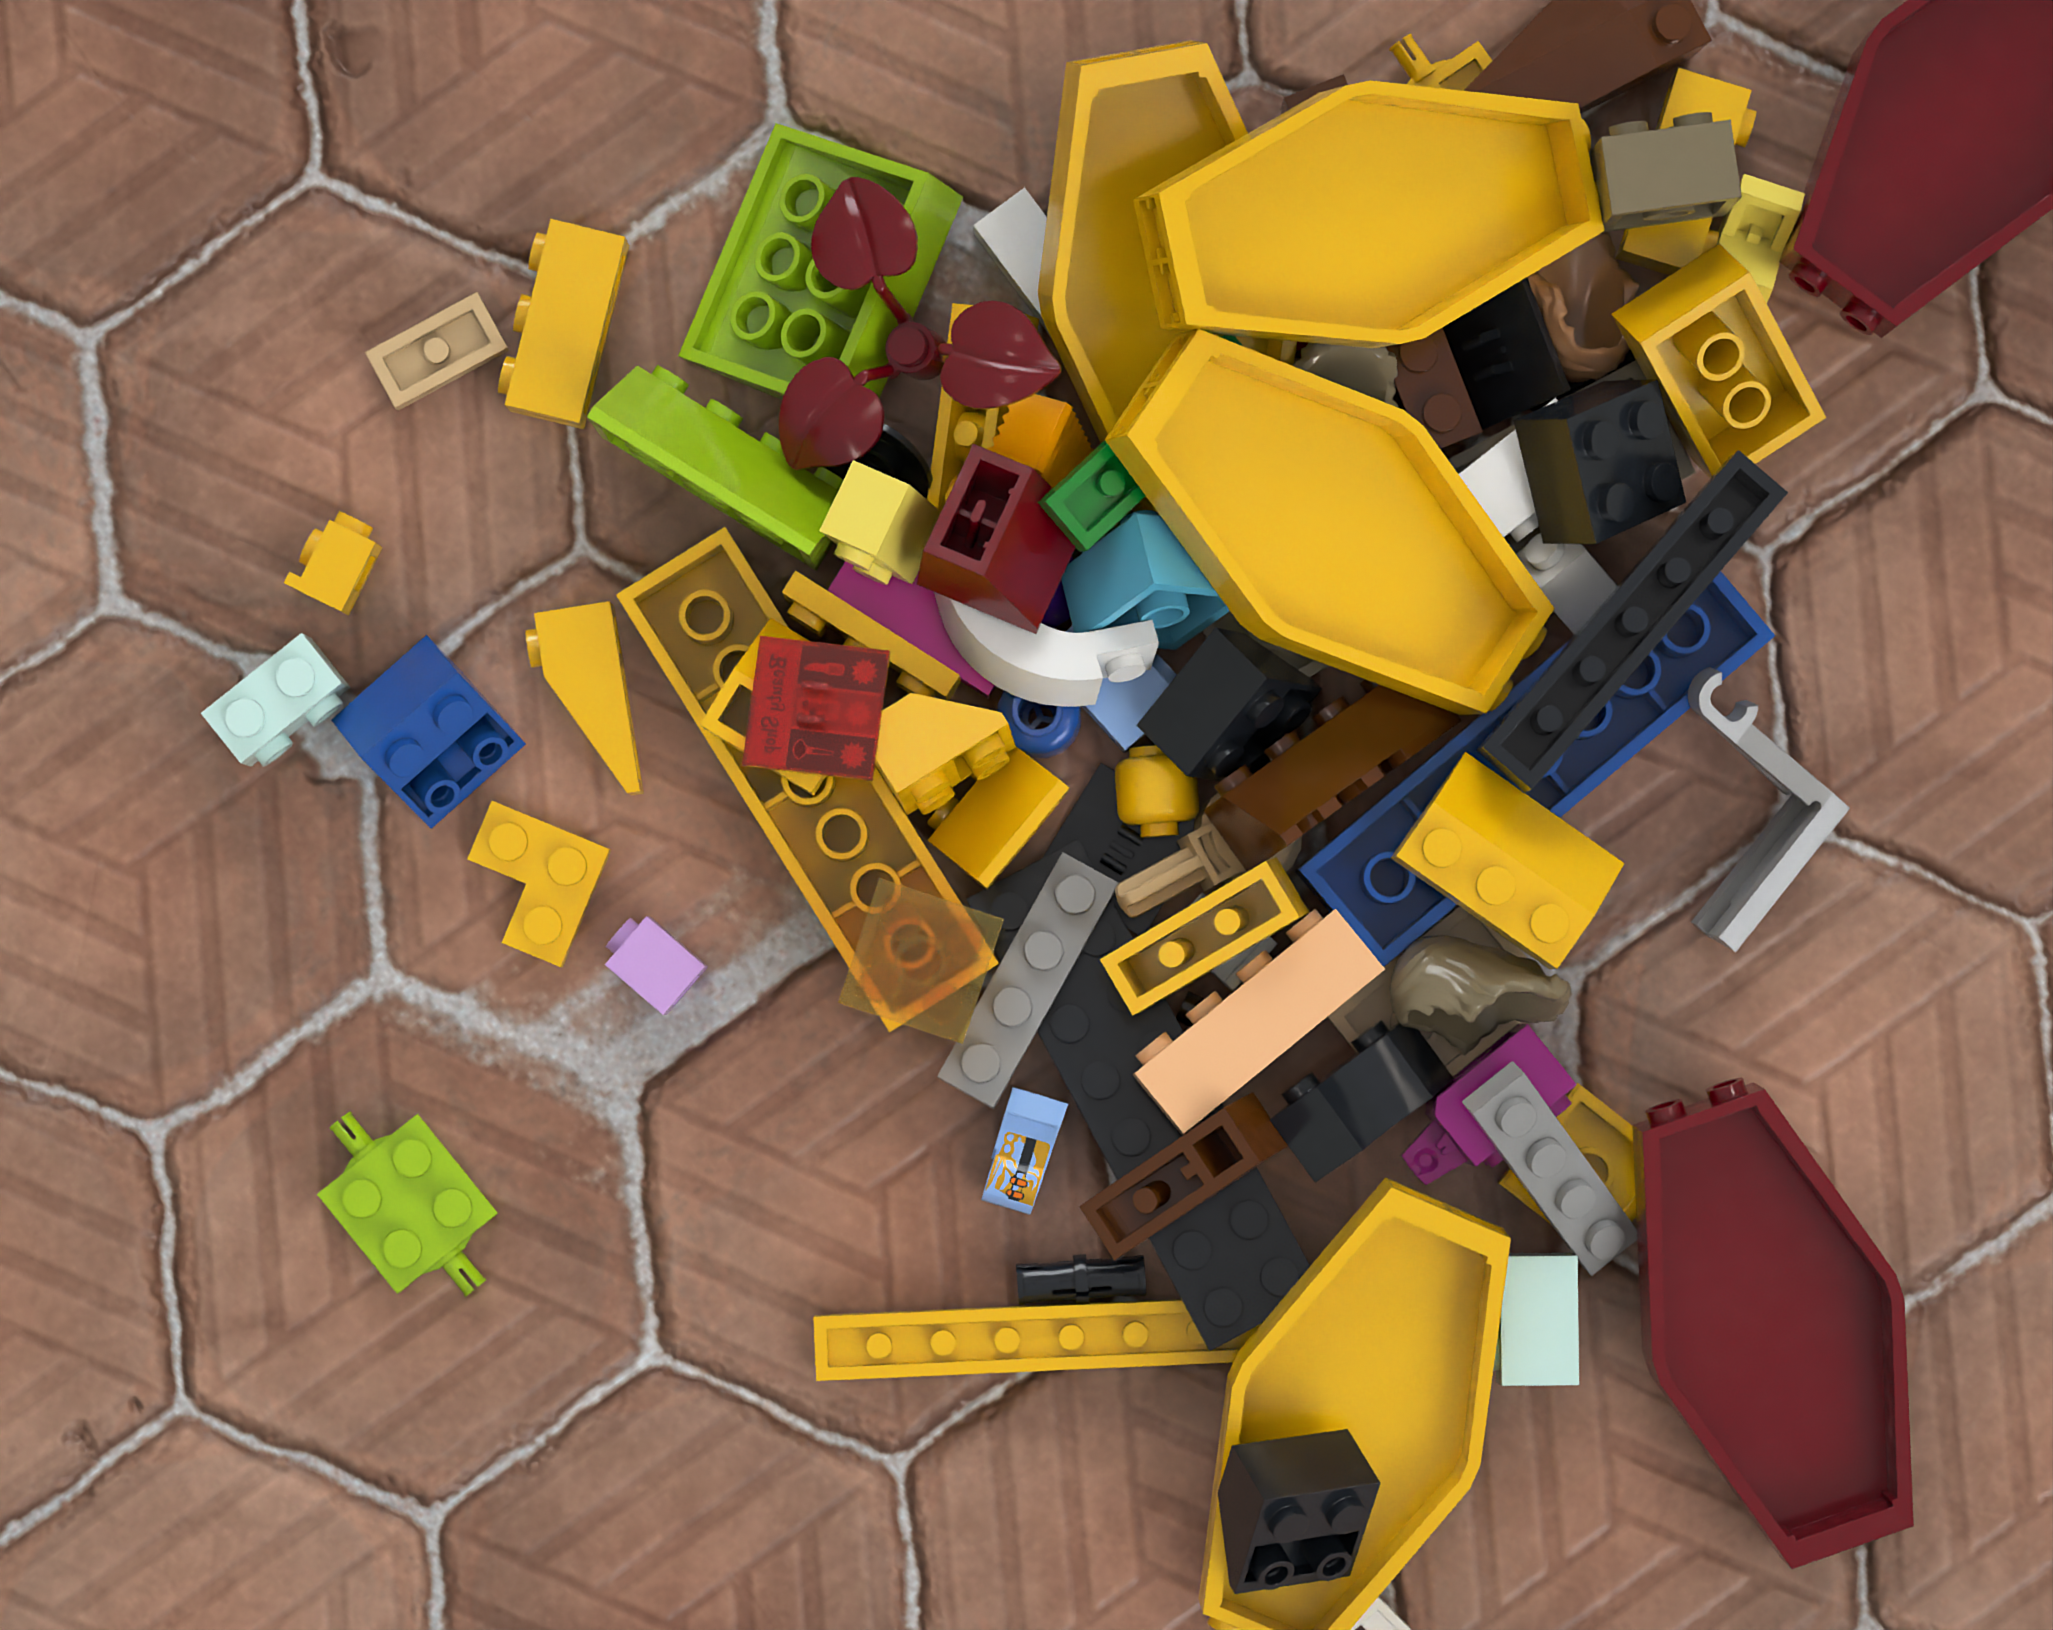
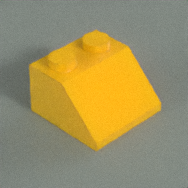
(996, 817)

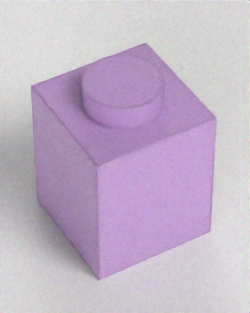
(653, 963)

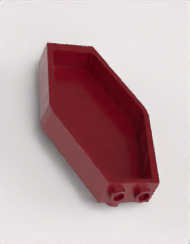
(1928, 157)
(1772, 1323)

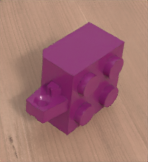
(1453, 1133)

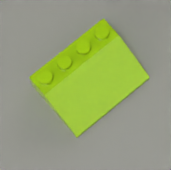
(767, 300)
(718, 461)

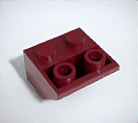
(997, 542)

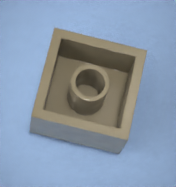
(1665, 172)

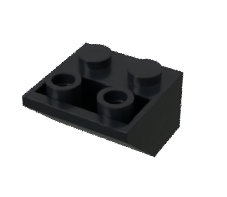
(1228, 707)
(1294, 1509)

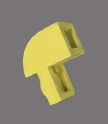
(1760, 228)

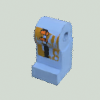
(1023, 1149)

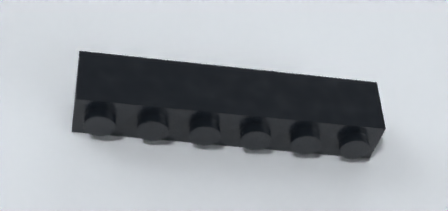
(1631, 621)

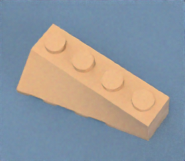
(1257, 1021)

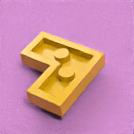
(557, 873)

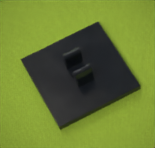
(1506, 356)
(1111, 844)

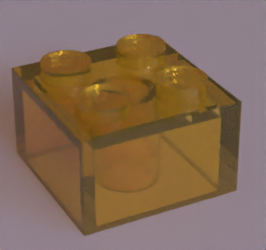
(921, 961)

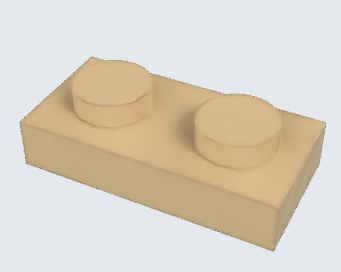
(437, 351)

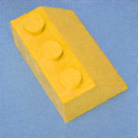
(1509, 862)

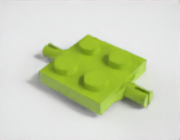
(407, 1204)

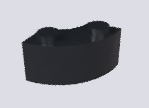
(1360, 1098)

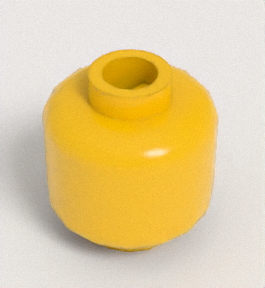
(1154, 792)

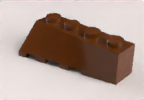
(1322, 771)

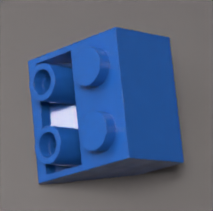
(428, 732)

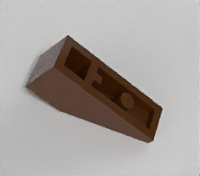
(1183, 1175)

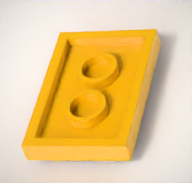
(819, 609)

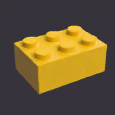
(1719, 362)

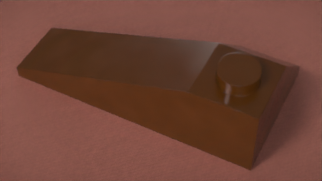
(1594, 50)

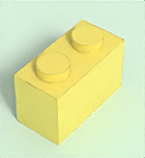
(879, 525)

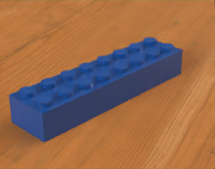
(1394, 906)

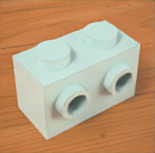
(276, 701)
(1539, 1321)

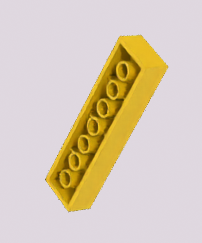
(698, 624)

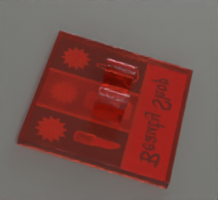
(816, 708)

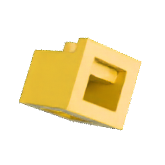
(336, 563)

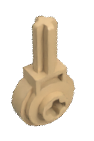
(1202, 860)

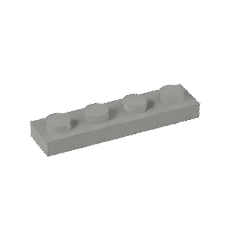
(1028, 980)
(1551, 1168)

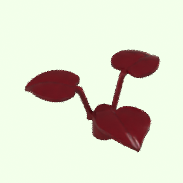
(992, 358)

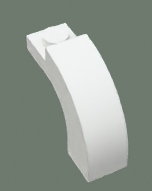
(1052, 664)

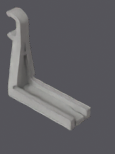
(1787, 839)

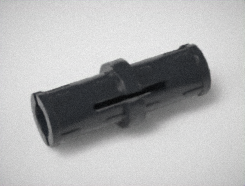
(1081, 1279)

